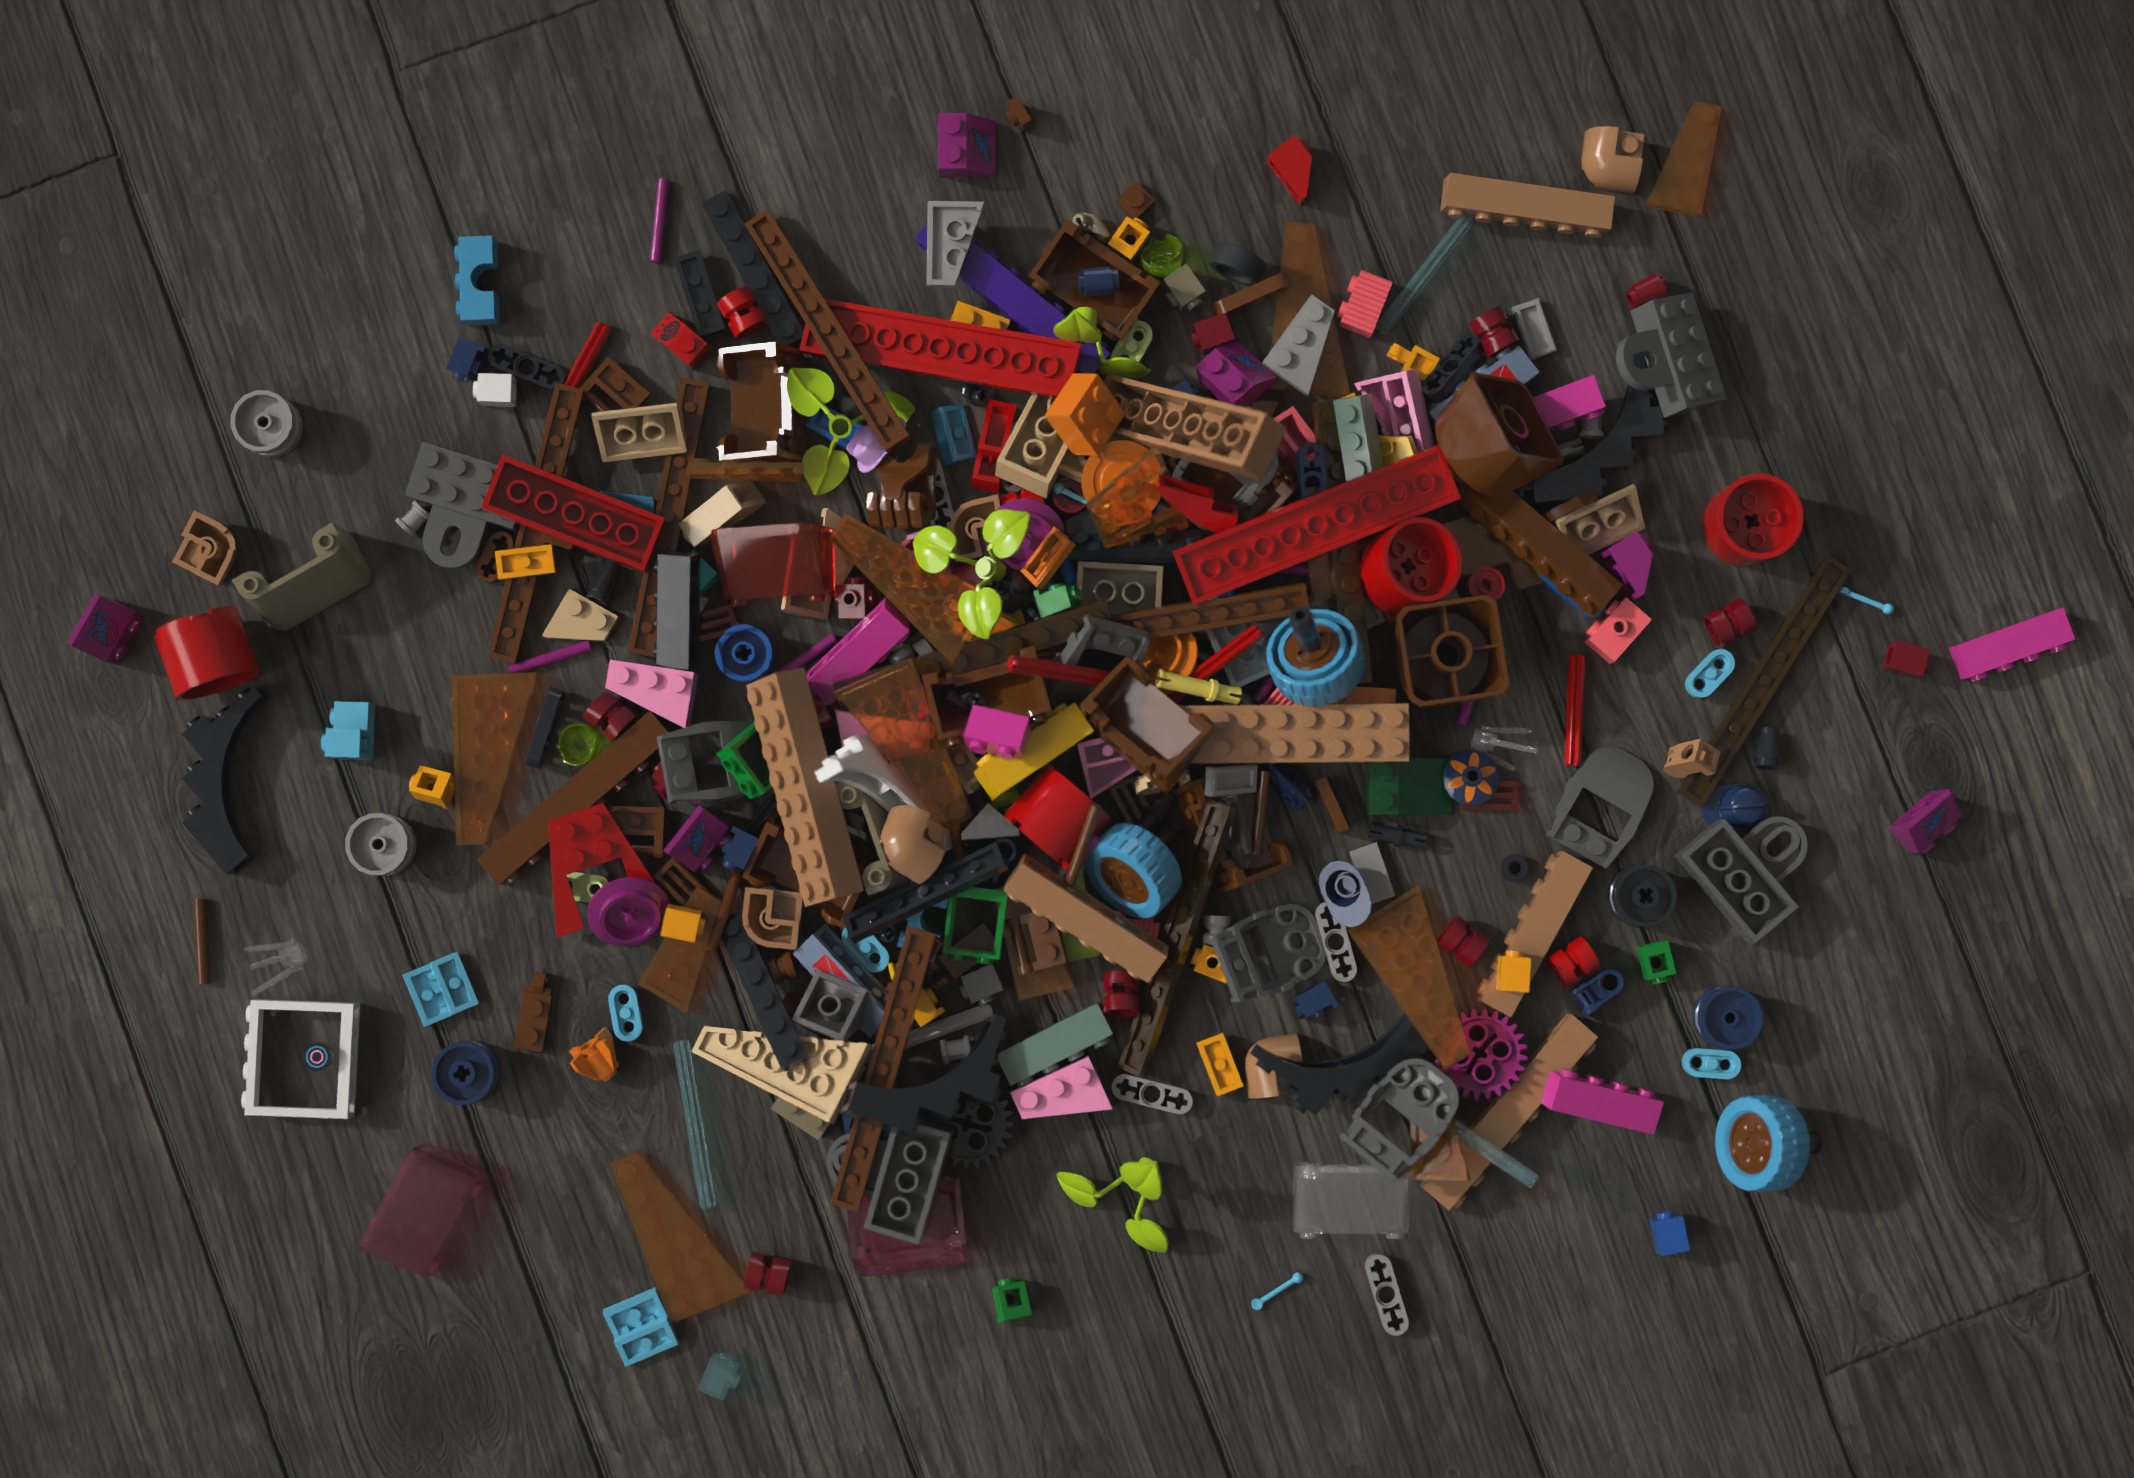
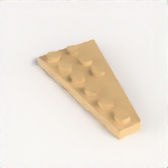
(812, 1085)

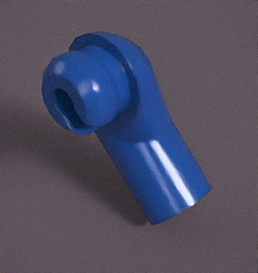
(1069, 573)

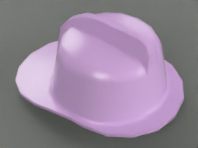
(867, 448)

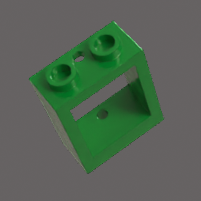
(739, 769)
(983, 957)

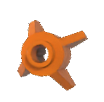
(596, 1057)

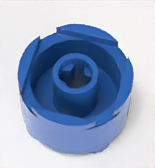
(732, 645)

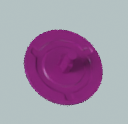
(1041, 522)
(627, 911)

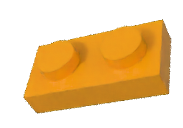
(973, 315)
(525, 562)
(1219, 1064)

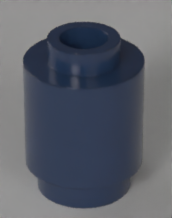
(1098, 281)

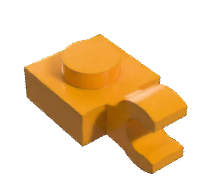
(1416, 358)

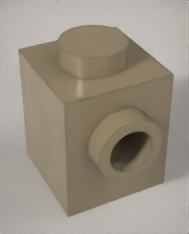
(1183, 289)

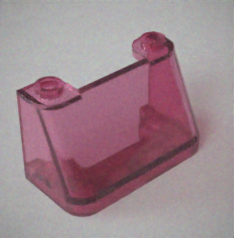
(420, 1210)
(943, 1243)

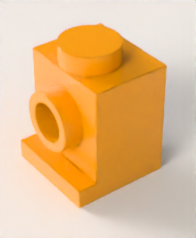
(1135, 229)
(427, 778)
(1200, 959)
(926, 1007)

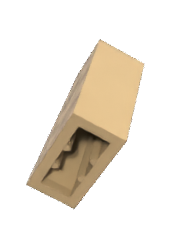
(721, 511)

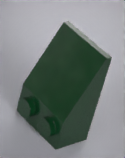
(1407, 788)

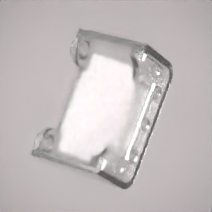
(1349, 1200)

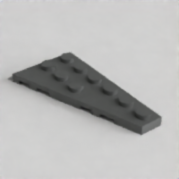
(1253, 662)

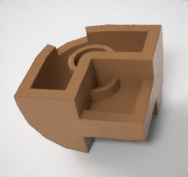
(1612, 158)
(968, 526)
(206, 549)
(913, 842)
(773, 917)
(1259, 1082)

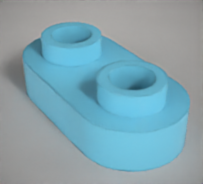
(1709, 674)
(865, 948)
(627, 1012)
(1710, 1063)

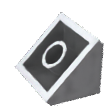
(989, 825)
(832, 1006)

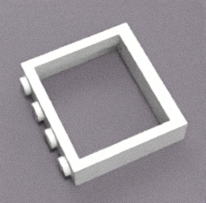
(347, 1058)

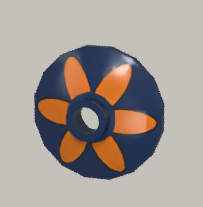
(1467, 791)

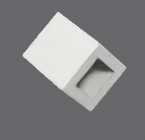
(495, 389)

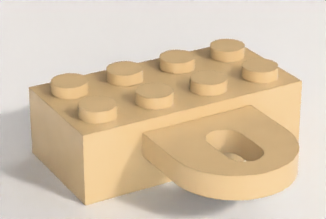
(1036, 451)

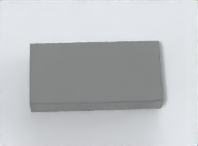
(1534, 329)
(1231, 779)
(1372, 868)

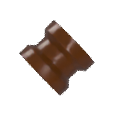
(783, 968)

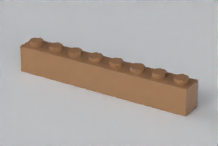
(1506, 1115)

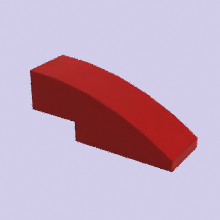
(994, 435)
(1198, 503)

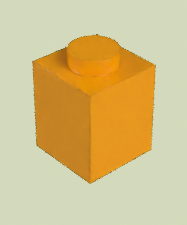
(682, 923)
(1513, 972)

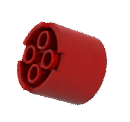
(1774, 516)
(1410, 565)
(206, 653)
(1053, 815)

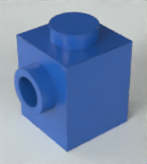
(1669, 1233)

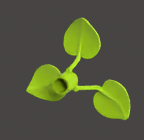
(1082, 327)
(808, 392)
(1005, 533)
(1141, 1177)

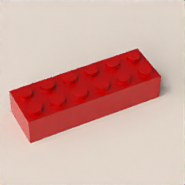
(572, 513)

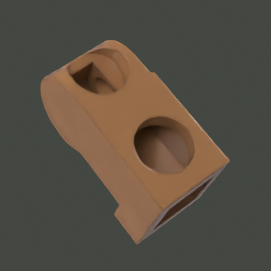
(1691, 758)

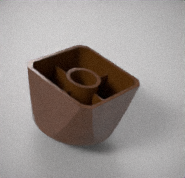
(1495, 435)
(1472, 630)

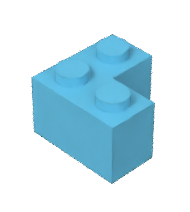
(351, 732)

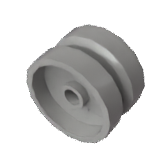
(264, 407)
(373, 829)

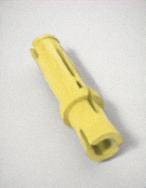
(1209, 689)

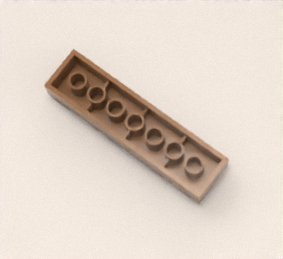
(1196, 427)
(1305, 733)
(808, 808)

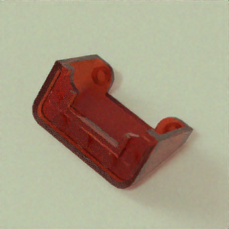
(775, 562)

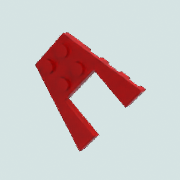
(581, 842)

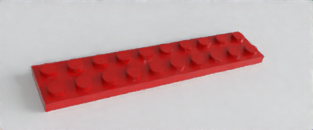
(954, 349)
(1316, 524)

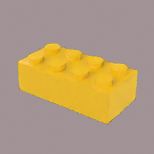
(1045, 743)

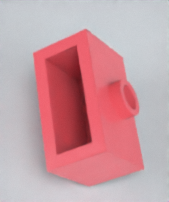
(1294, 436)
(1617, 630)

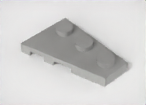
(949, 238)
(1301, 345)

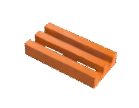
(1050, 560)

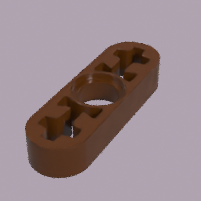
(1253, 294)

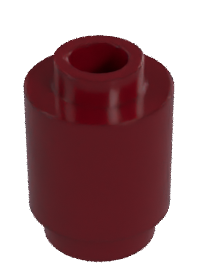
(1646, 290)

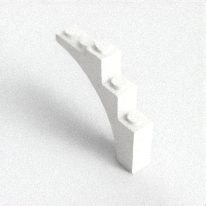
(864, 768)

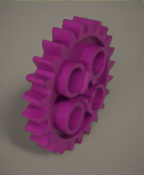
(1503, 1069)

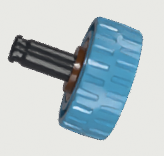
(1315, 657)
(1136, 867)
(1764, 1143)

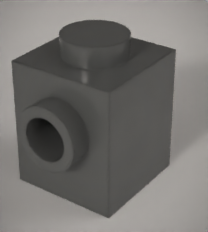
(981, 985)

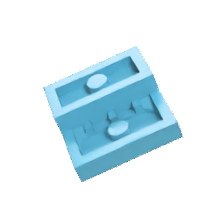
(440, 989)
(640, 1326)

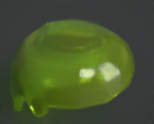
(1163, 256)
(579, 744)

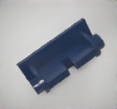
(1294, 791)

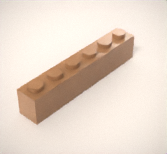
(1527, 204)
(1086, 919)
(1537, 924)

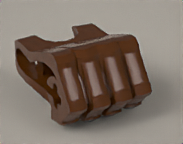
(906, 490)

